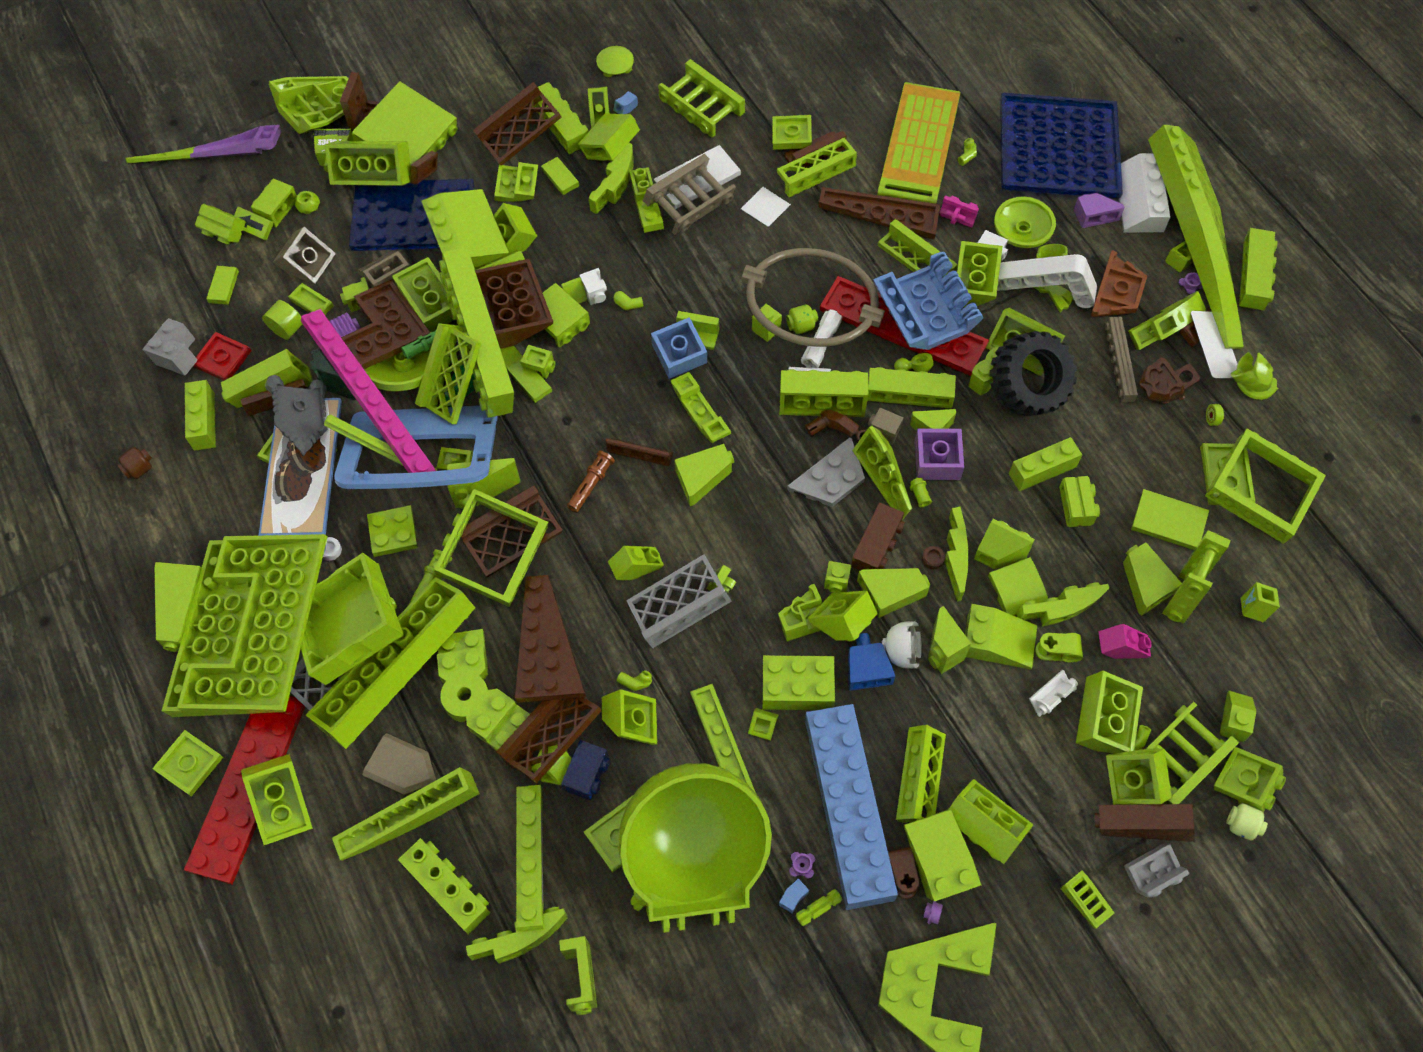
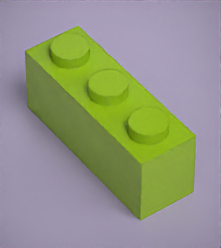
(200, 415)
(1045, 464)

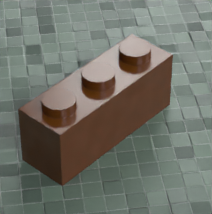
(878, 538)

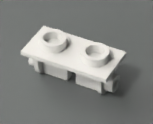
(1052, 692)

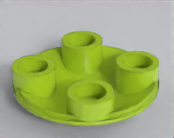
(615, 61)

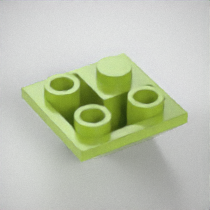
(1003, 545)

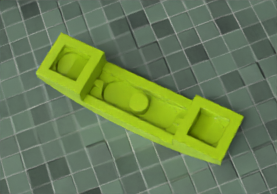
(699, 409)

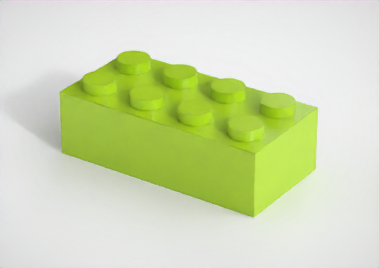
(368, 162)
(815, 391)

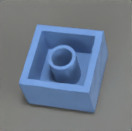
(679, 348)

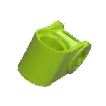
(1060, 647)

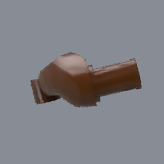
(834, 420)

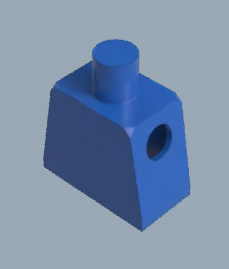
(868, 665)

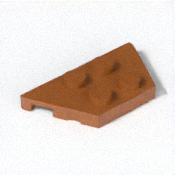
(1119, 288)

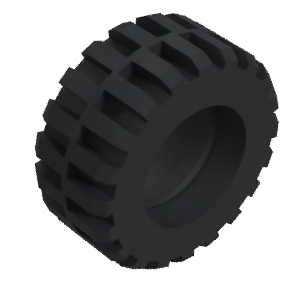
(1057, 368)

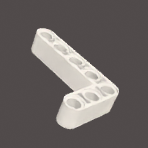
(1051, 271)

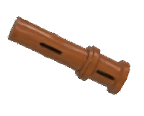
(596, 473)

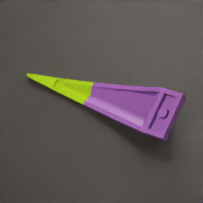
(242, 144)

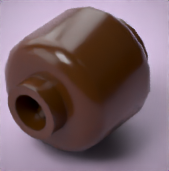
(135, 462)

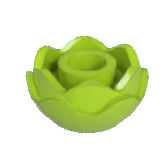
(307, 202)

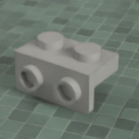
(1155, 871)

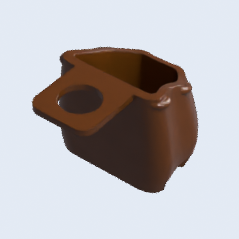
(1164, 383)

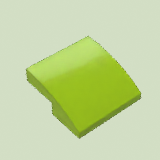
(516, 183)
(1017, 585)

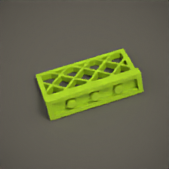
(438, 371)

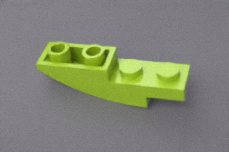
(616, 181)
(649, 215)
(1167, 322)
(1066, 606)
(511, 945)

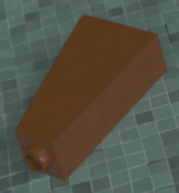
(1147, 821)

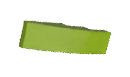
(957, 558)

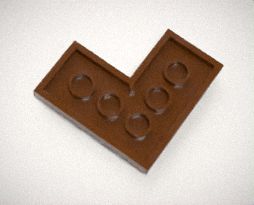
(391, 326)

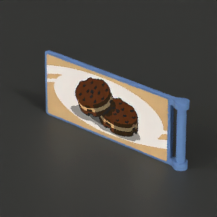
(299, 485)

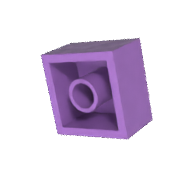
(939, 454)

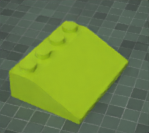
(466, 221)

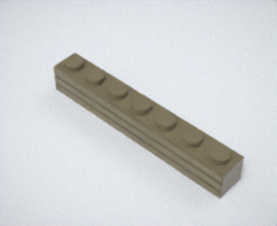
(1121, 359)

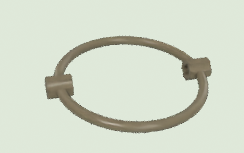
(756, 277)

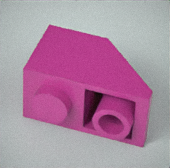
(1124, 642)

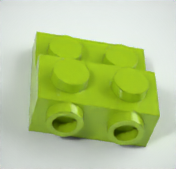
(1250, 779)

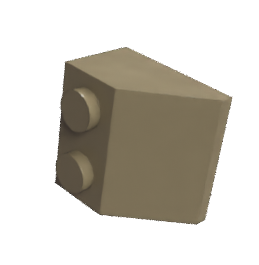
(304, 256)

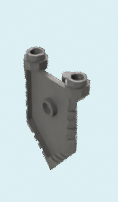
(299, 411)

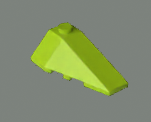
(881, 465)

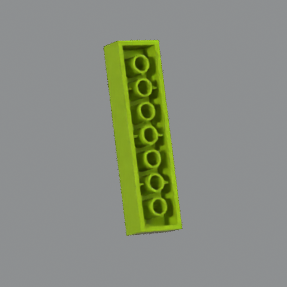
(474, 320)
(375, 681)

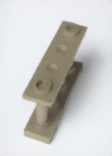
(685, 176)

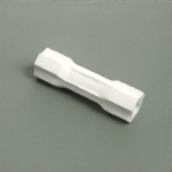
(827, 327)

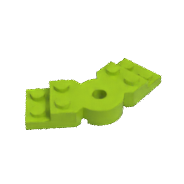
(462, 670)

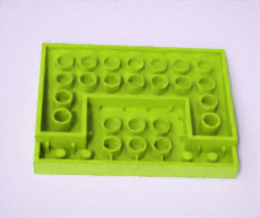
(245, 626)

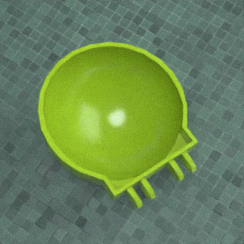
(694, 843)

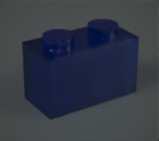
(585, 770)

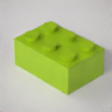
(798, 682)

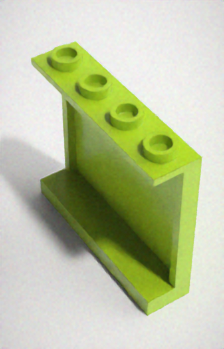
(410, 118)

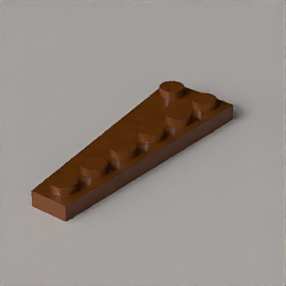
(882, 210)

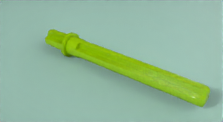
(361, 437)

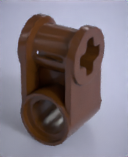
(904, 869)

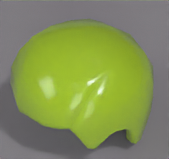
(1051, 250)

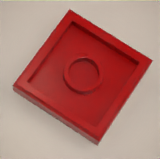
(221, 356)

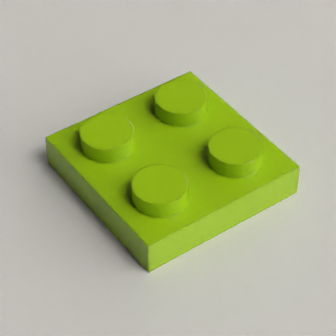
(792, 132)
(392, 531)
(188, 763)

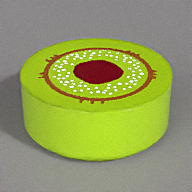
(1214, 414)

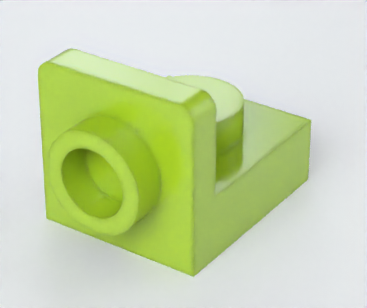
(538, 360)
(837, 577)

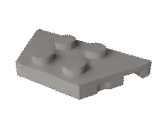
(831, 477)

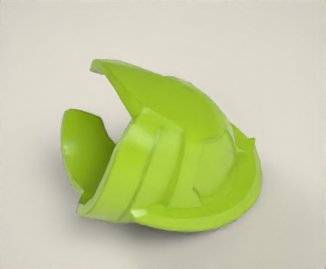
(1255, 381)

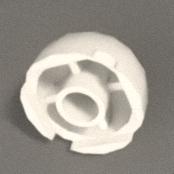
(903, 644)

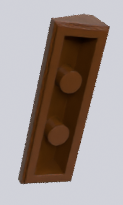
(639, 451)

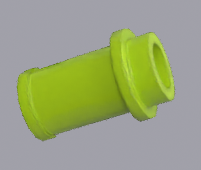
(918, 486)

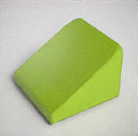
(575, 290)
(763, 724)

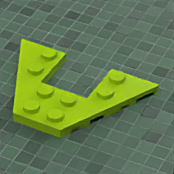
(911, 981)

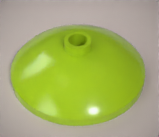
(1027, 215)

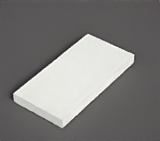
(719, 166)

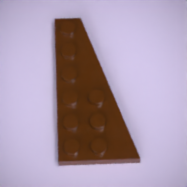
(545, 654)

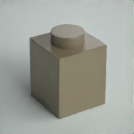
(887, 423)

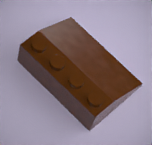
(514, 301)

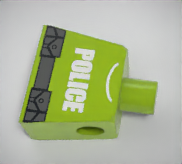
(325, 136)

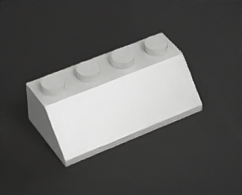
(1143, 195)

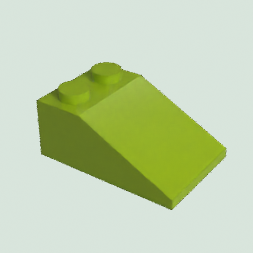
(425, 293)
(501, 477)
(1000, 637)
(276, 799)
(941, 856)

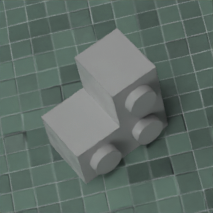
(170, 347)

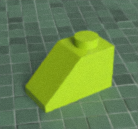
(598, 103)
(1238, 716)

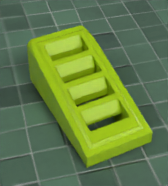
(1179, 257)
(1095, 895)

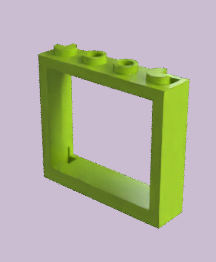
(1250, 510)
(460, 522)

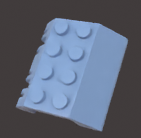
(929, 305)

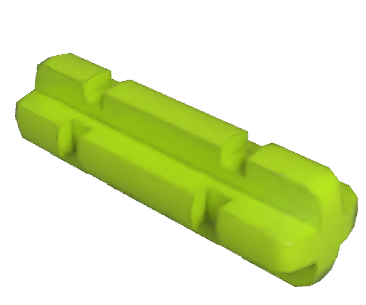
(818, 907)

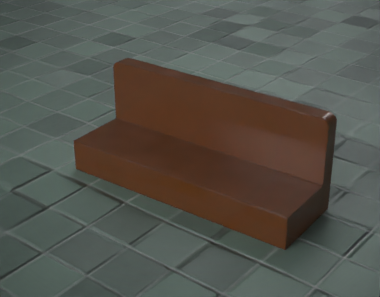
(818, 143)

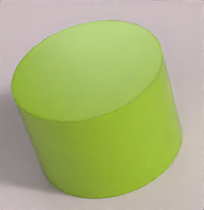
(282, 319)

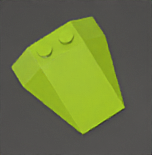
(309, 101)

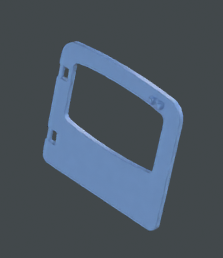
(421, 425)

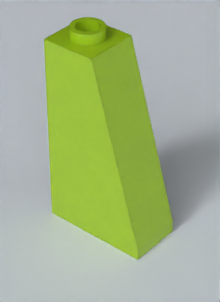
(253, 379)
(173, 599)

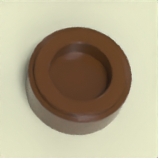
(933, 557)

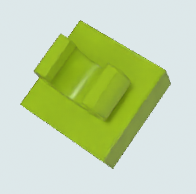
(727, 583)

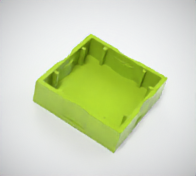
(348, 620)

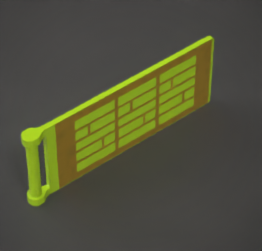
(919, 142)

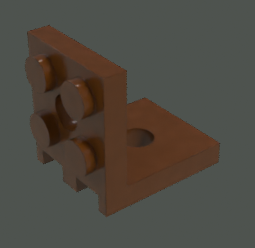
(355, 102)

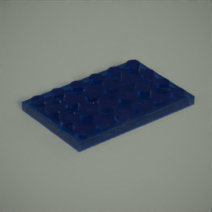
(394, 215)

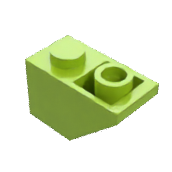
(635, 562)

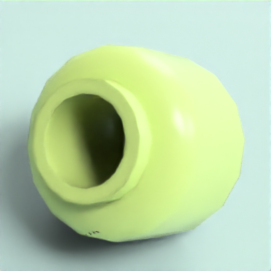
(1246, 821)

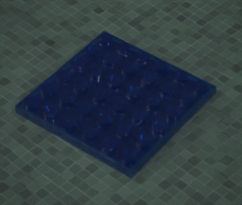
(1060, 145)

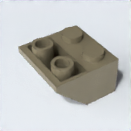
(383, 268)

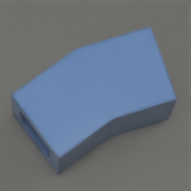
(626, 103)
(793, 896)

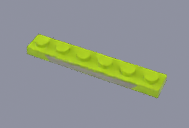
(529, 859)

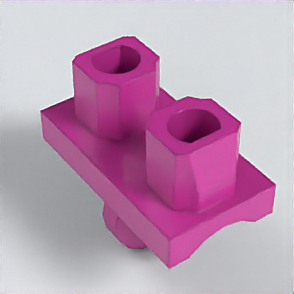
(958, 211)

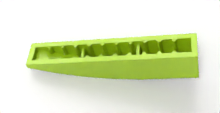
(407, 813)

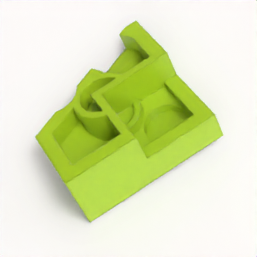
(795, 617)

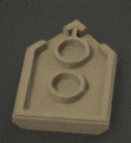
(399, 766)

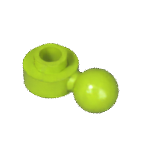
(918, 363)

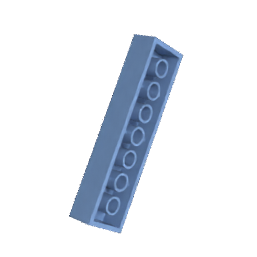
(850, 807)

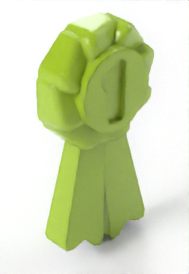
(1061, 297)

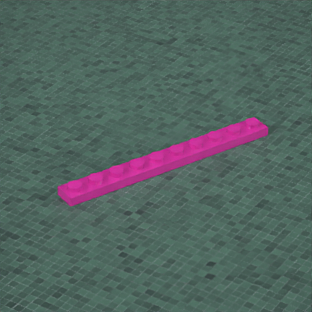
(366, 393)

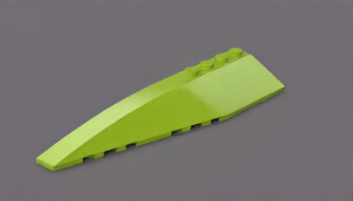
(1200, 224)

